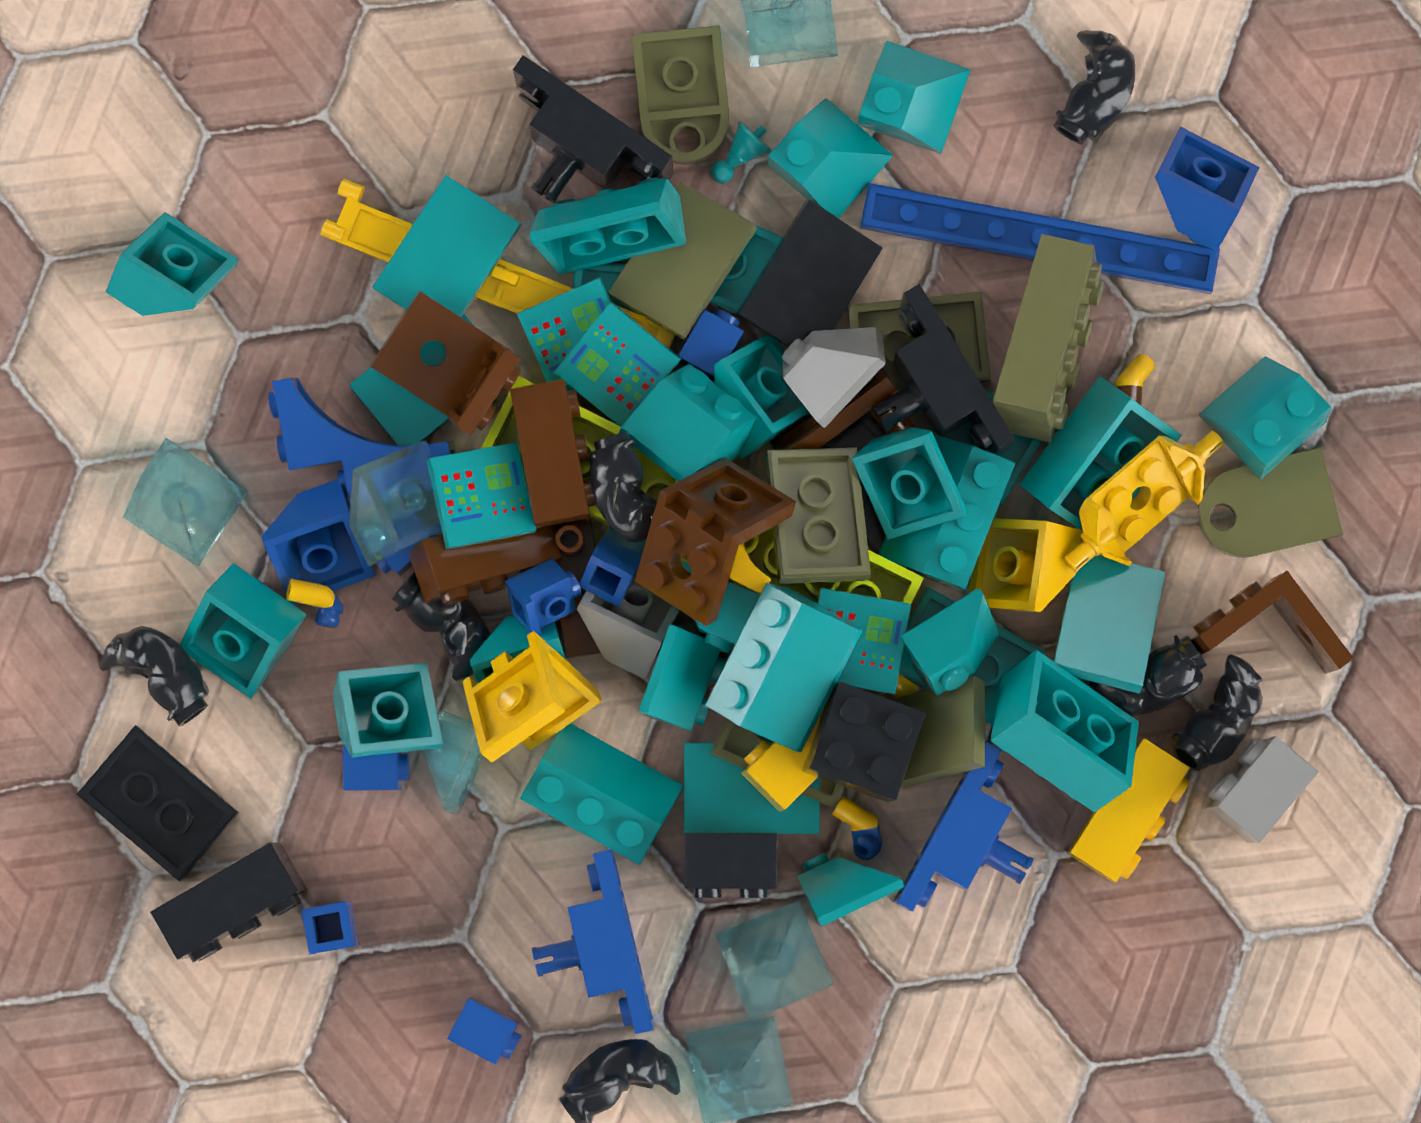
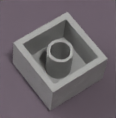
(1260, 788)

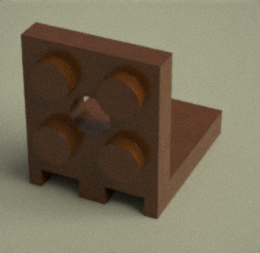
(465, 379)
(706, 522)
(1292, 606)

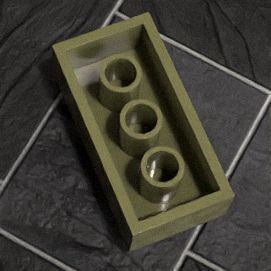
(1048, 338)

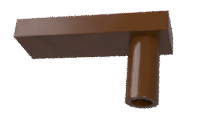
(811, 435)
(576, 546)

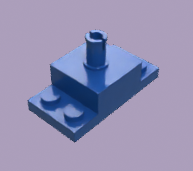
(965, 839)
(603, 946)

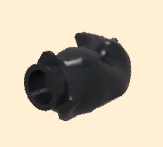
(1100, 98)
(616, 486)
(458, 624)
(170, 672)
(1169, 675)
(1218, 730)
(611, 1070)

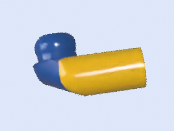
(318, 596)
(864, 828)

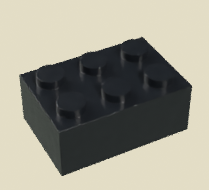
(230, 903)

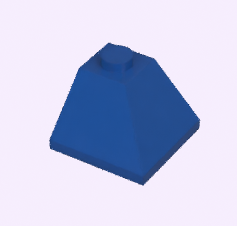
(1203, 187)
(315, 541)

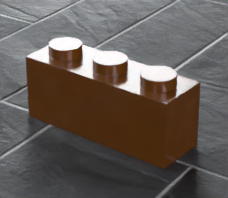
(552, 452)
(485, 566)

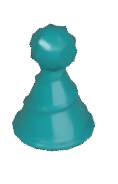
(745, 147)

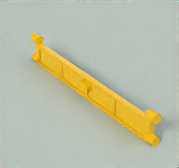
(506, 286)

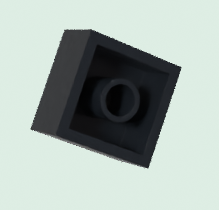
(864, 742)
(731, 862)

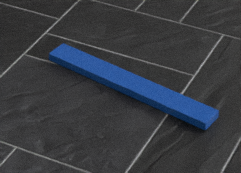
(1019, 233)

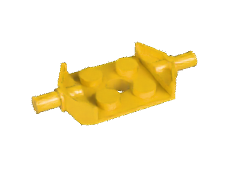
(1166, 478)

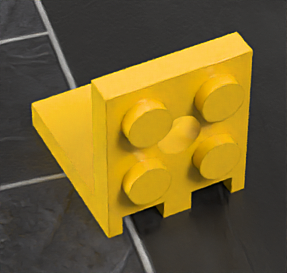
(527, 699)

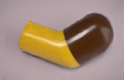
(1134, 375)

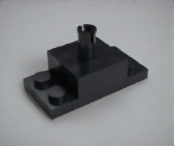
(582, 136)
(940, 381)

